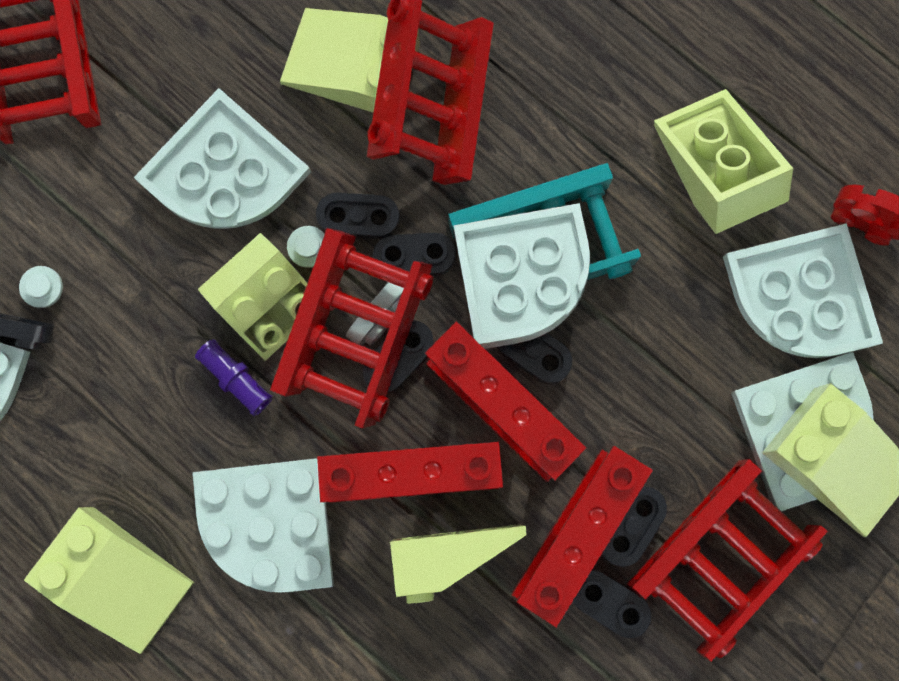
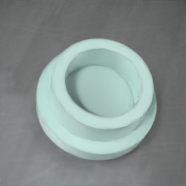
(304, 245)
(40, 286)

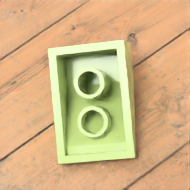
(338, 56)
(724, 161)
(839, 457)
(439, 560)
(109, 579)

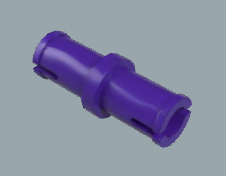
(233, 377)

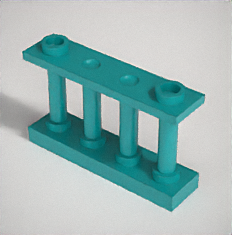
(588, 186)

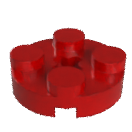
(872, 214)

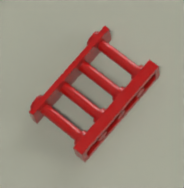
(71, 64)
(463, 94)
(311, 335)
(503, 403)
(409, 472)
(712, 517)
(580, 534)

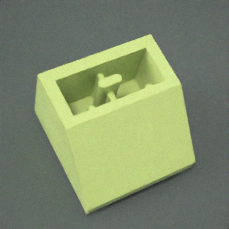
(257, 295)

